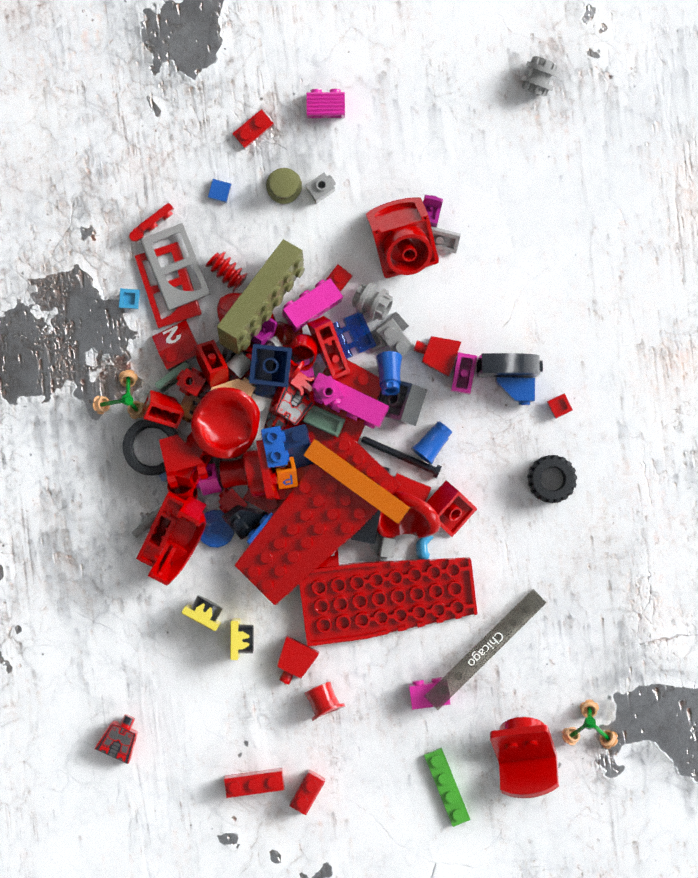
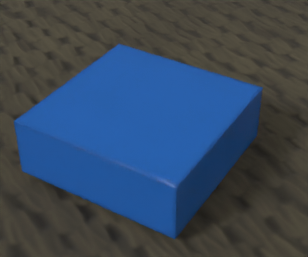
(219, 190)

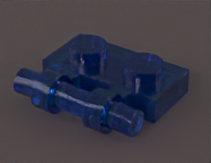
(359, 334)

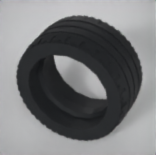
(128, 449)

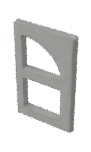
(172, 296)

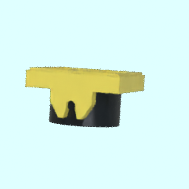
(204, 612)
(240, 639)

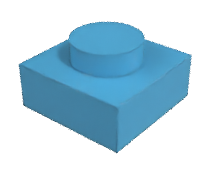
(129, 298)

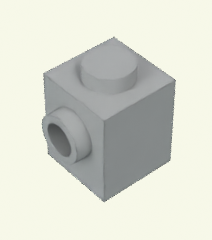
(321, 187)

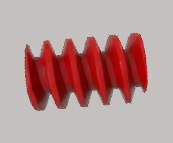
(226, 270)

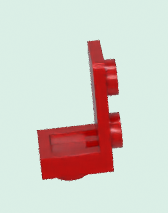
(412, 487)

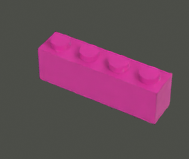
(356, 404)

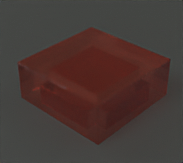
(284, 333)

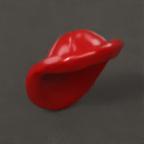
(225, 422)

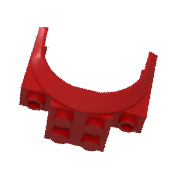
(177, 532)

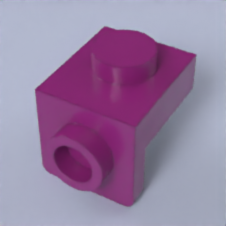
(433, 207)
(267, 332)

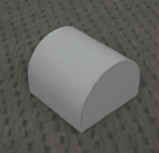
(239, 364)
(386, 547)

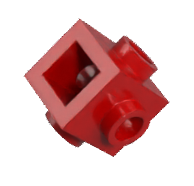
(198, 382)

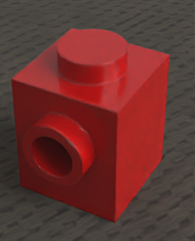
(230, 499)

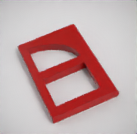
(181, 313)

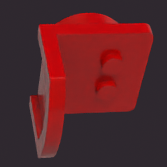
(403, 236)
(264, 479)
(525, 758)

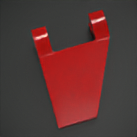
(179, 457)

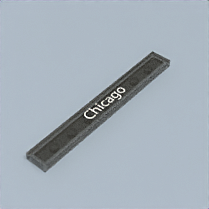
(485, 649)

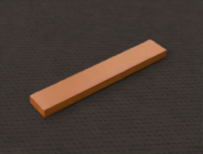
(356, 481)

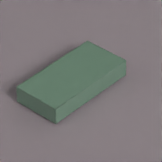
(171, 378)
(324, 421)

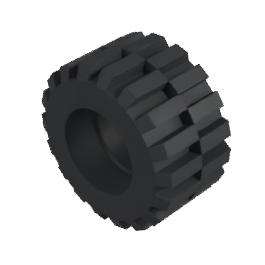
(568, 483)

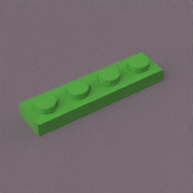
(447, 787)

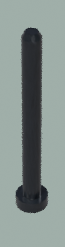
(402, 456)

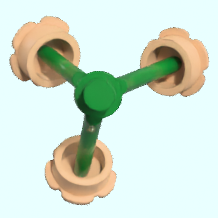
(135, 408)
(589, 710)

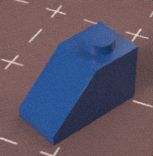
(518, 388)

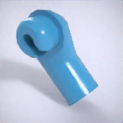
(421, 547)

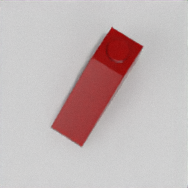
(329, 346)

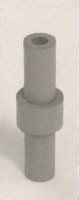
(147, 523)

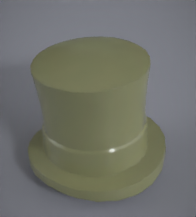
(284, 185)

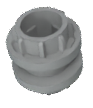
(539, 76)
(372, 301)

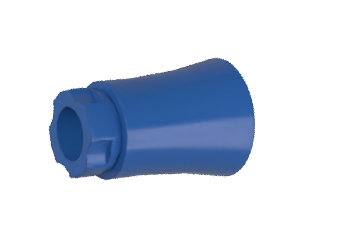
(389, 371)
(432, 442)

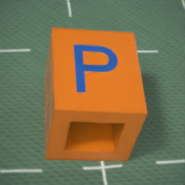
(287, 475)

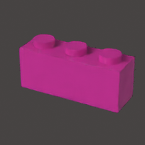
(311, 304)

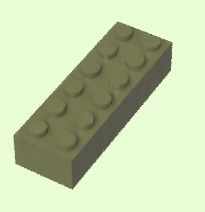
(261, 297)

